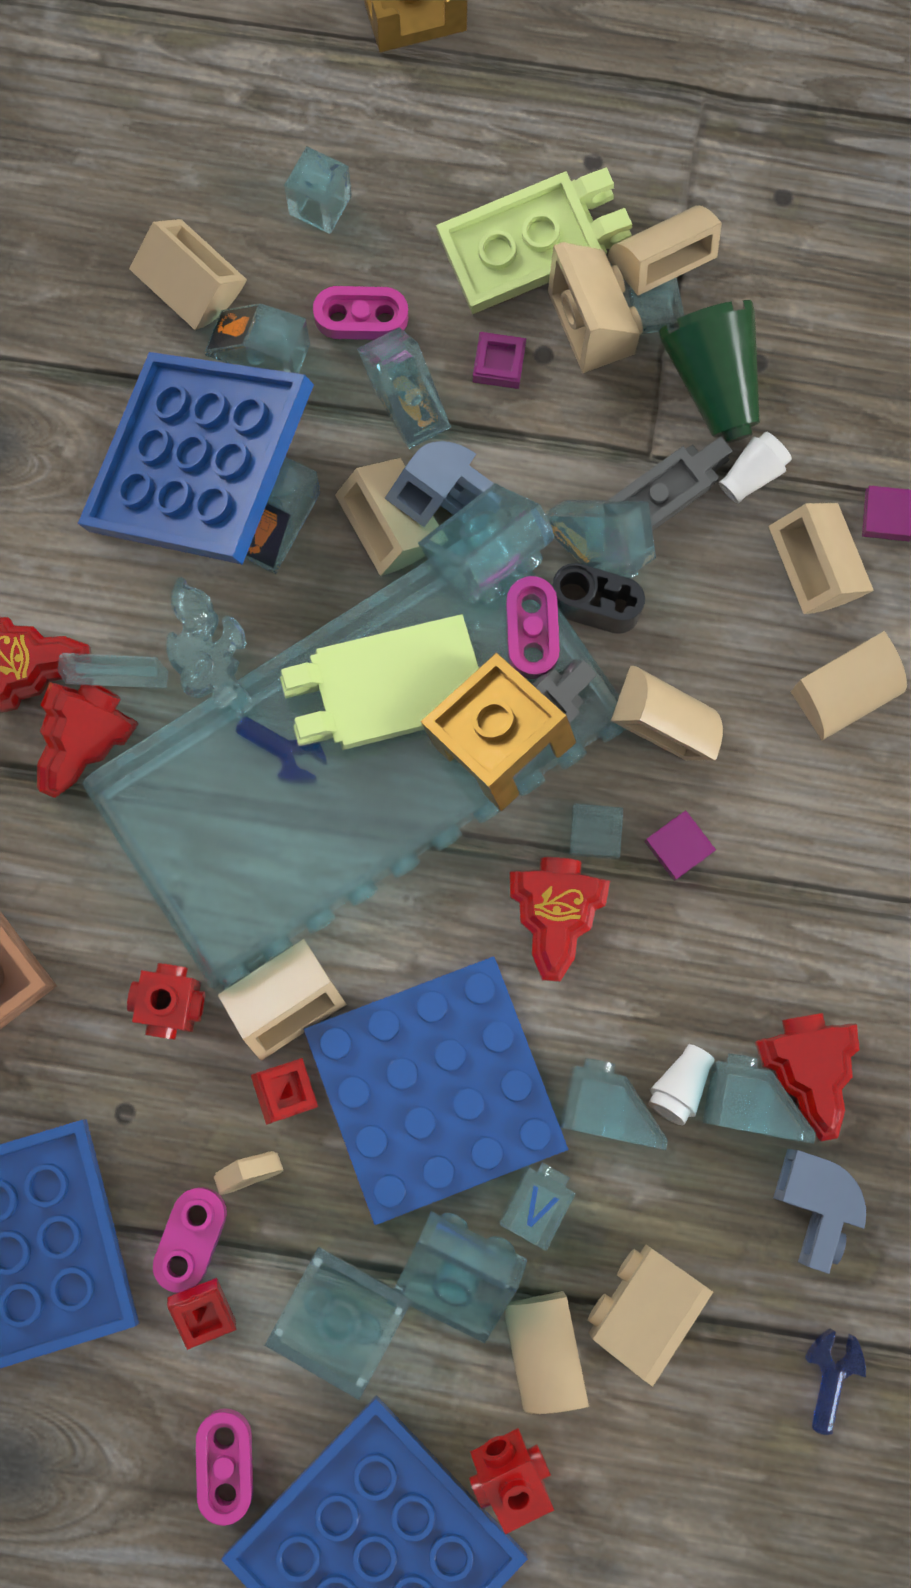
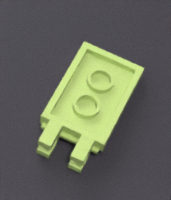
(510, 242)
(381, 682)

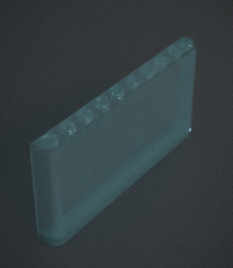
(261, 859)

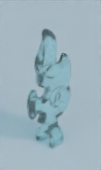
(201, 662)

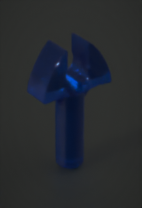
(282, 749)
(833, 1376)

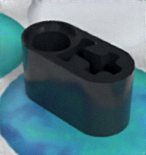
(612, 588)

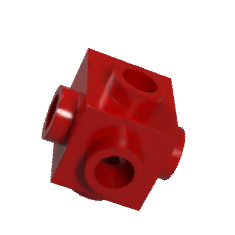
(185, 1005)
(511, 1480)

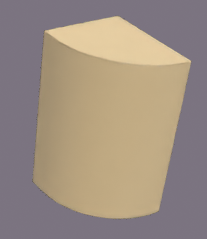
(667, 249)
(186, 272)
(382, 528)
(820, 557)
(851, 685)
(668, 717)
(281, 1000)
(545, 1354)

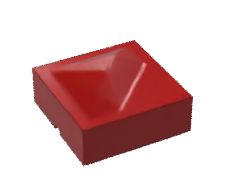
(284, 1091)
(201, 1313)

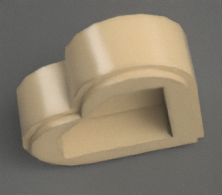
(247, 1172)

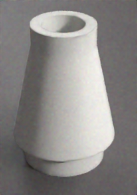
(756, 466)
(681, 1086)

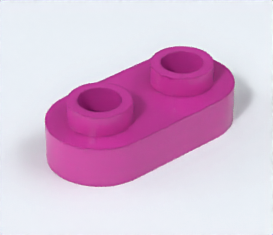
(361, 309)
(532, 630)
(189, 1240)
(224, 1464)

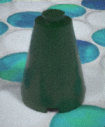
(719, 366)

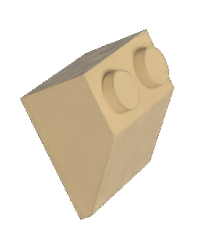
(592, 306)
(647, 1313)

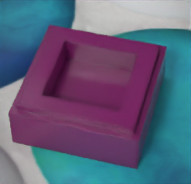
(499, 360)
(887, 513)
(680, 845)

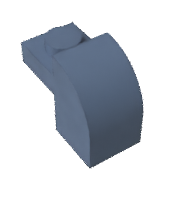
(437, 477)
(831, 1197)

